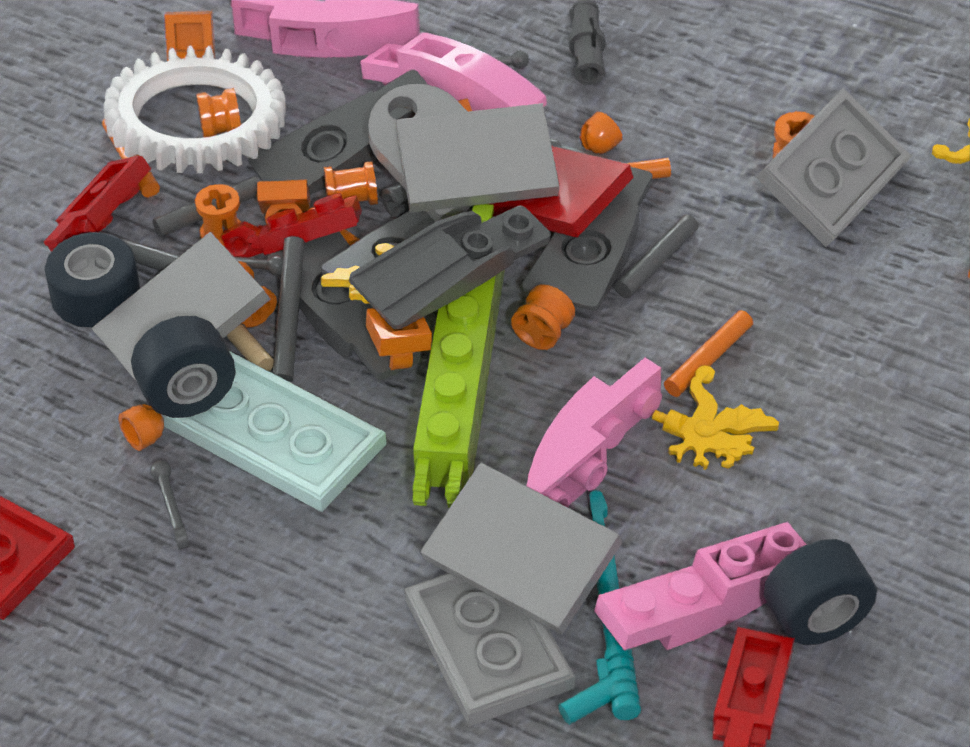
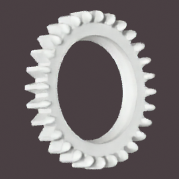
(253, 84)

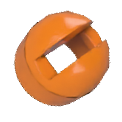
(600, 133)
(141, 426)

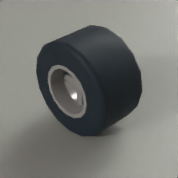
(90, 277)
(183, 366)
(820, 591)

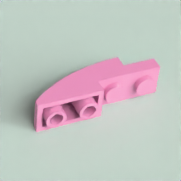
(327, 26)
(455, 69)
(593, 420)
(698, 599)

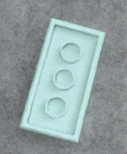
(284, 435)

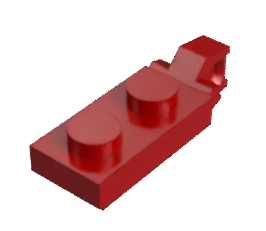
(94, 205)
(328, 217)
(752, 688)

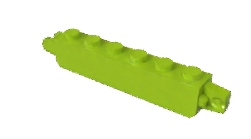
(456, 388)

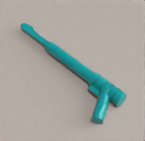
(617, 668)

